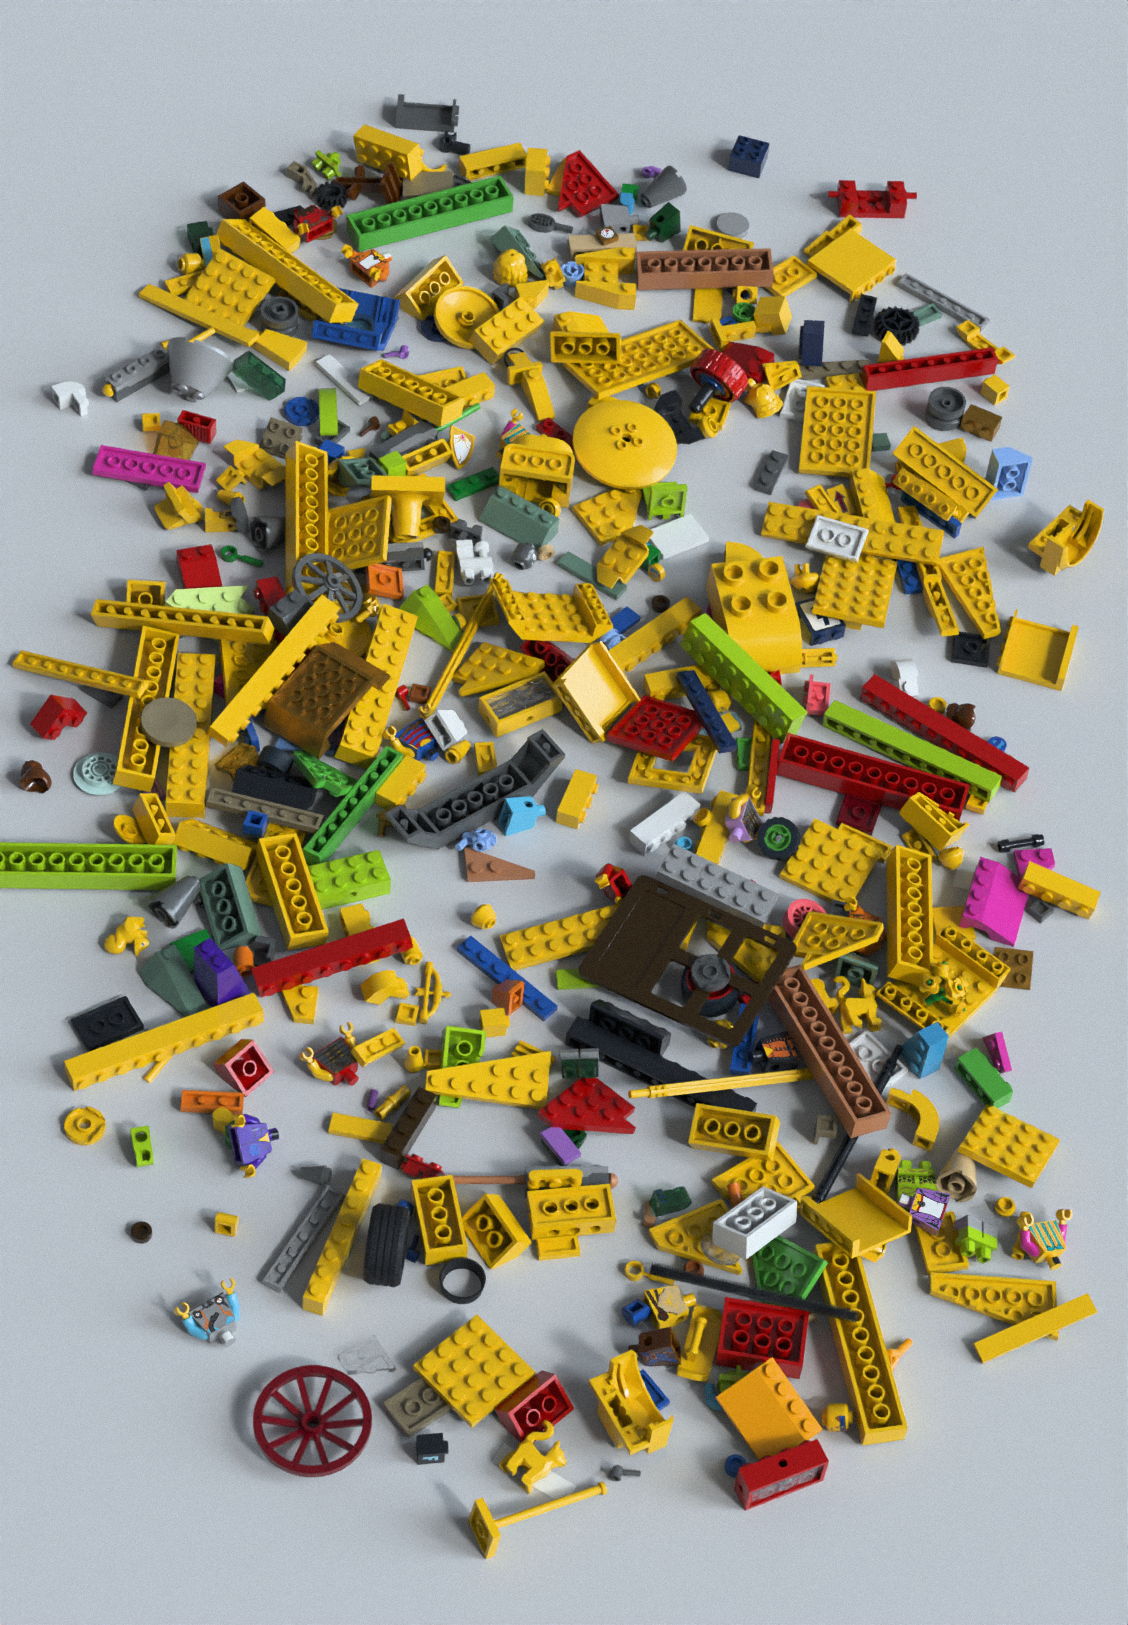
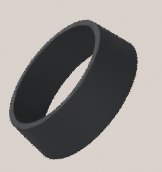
(462, 1263)

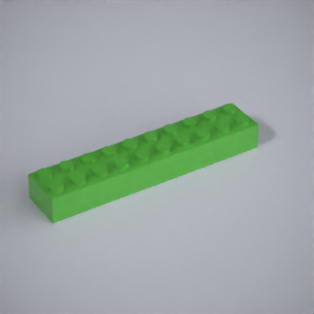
(429, 213)

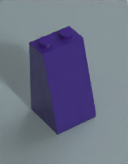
(216, 975)

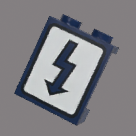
(820, 627)

